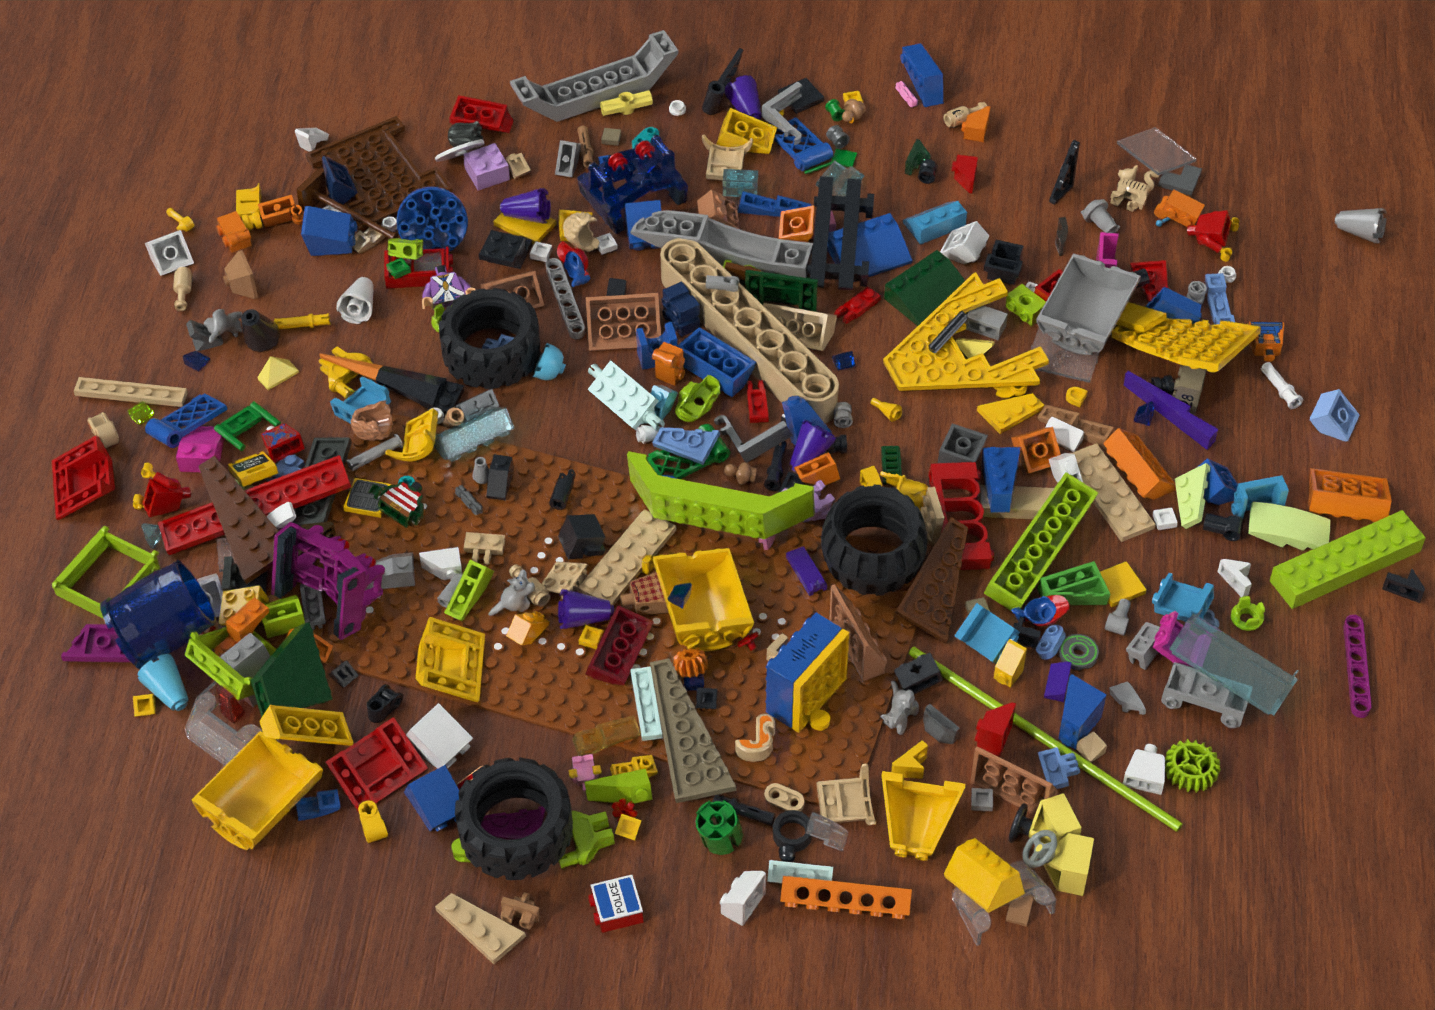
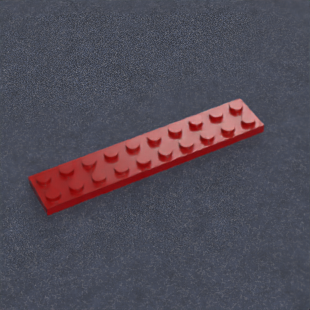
(297, 487)

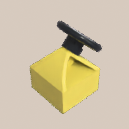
(1052, 815)

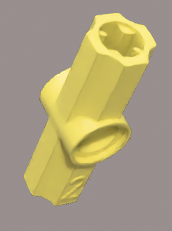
(626, 103)

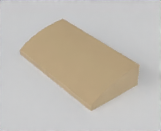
(1024, 505)

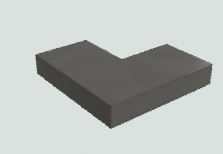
(1182, 183)

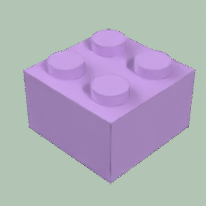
(486, 166)

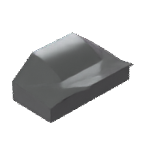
(940, 726)

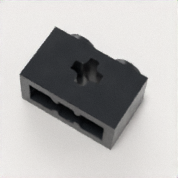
(927, 674)

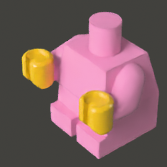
(584, 770)

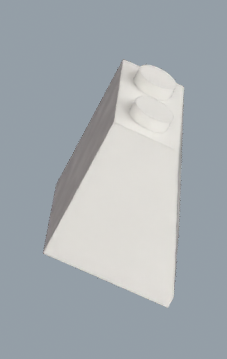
(439, 737)

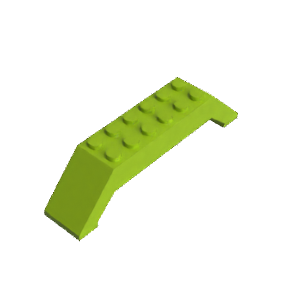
(717, 506)

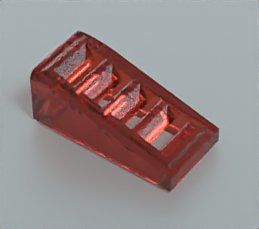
(229, 705)

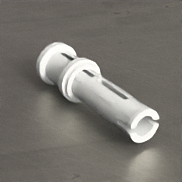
(1285, 390)

